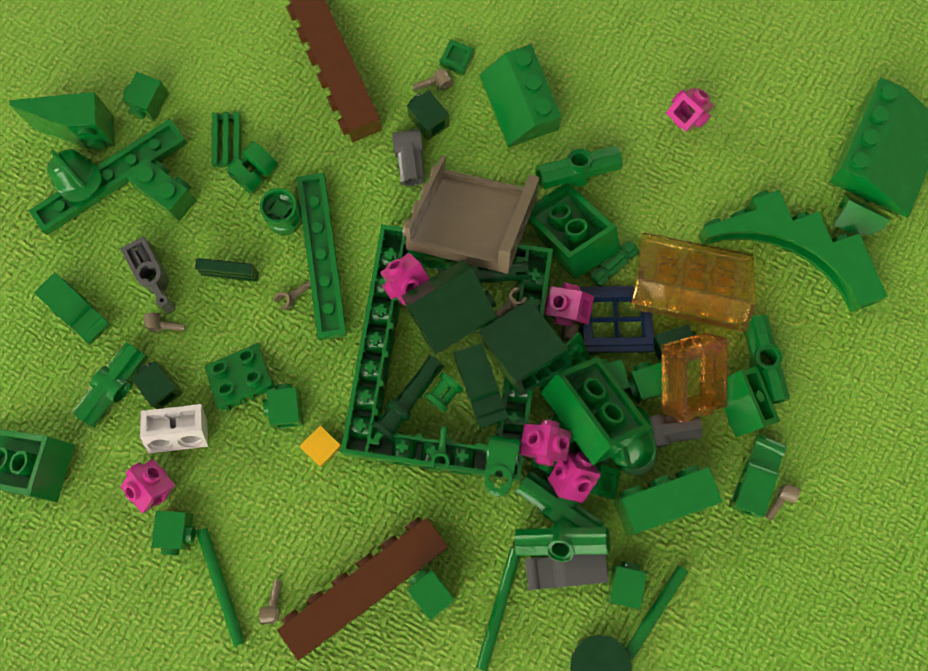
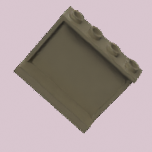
(470, 218)

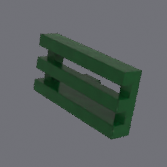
(226, 269)

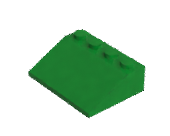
(886, 149)

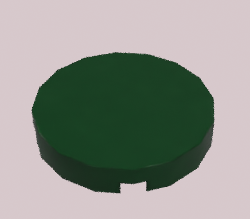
(601, 654)

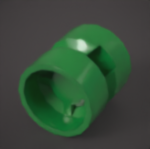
(259, 161)
(281, 211)

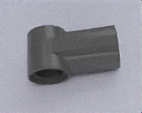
(409, 150)
(668, 430)

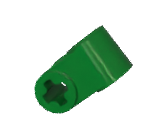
(501, 459)

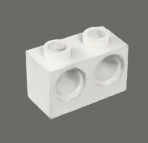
(174, 428)

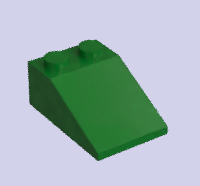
(71, 117)
(573, 230)
(33, 464)

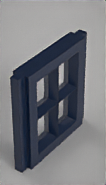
(617, 344)

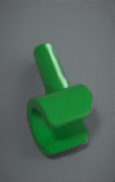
(442, 449)

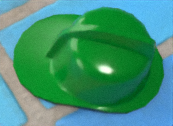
(73, 175)
(640, 454)

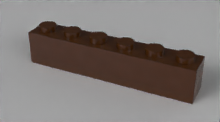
(336, 68)
(362, 588)

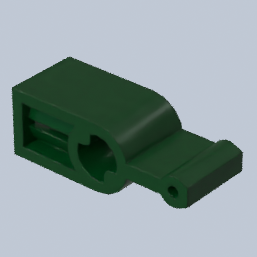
(480, 385)

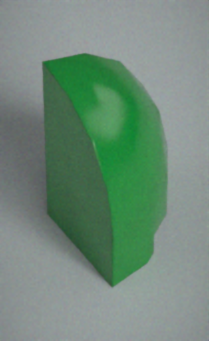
(859, 217)

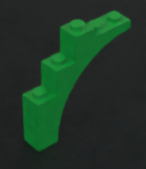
(840, 259)

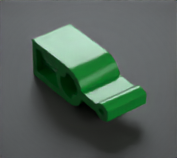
(72, 308)
(758, 477)

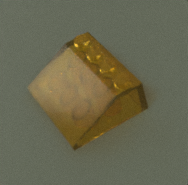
(694, 282)

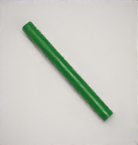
(220, 587)
(498, 610)
(656, 611)

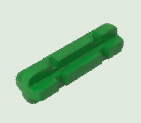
(614, 263)

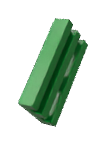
(225, 118)

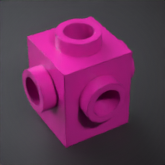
(690, 109)
(403, 276)
(568, 305)
(545, 442)
(574, 478)
(147, 485)

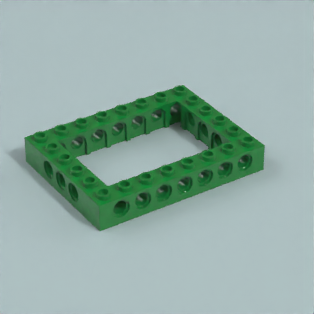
(374, 361)

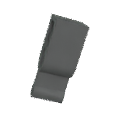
(145, 263)
(579, 570)

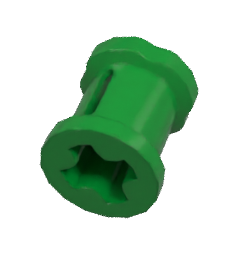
(445, 382)

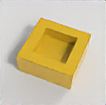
(320, 446)

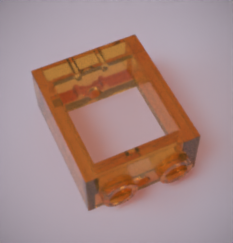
(713, 376)

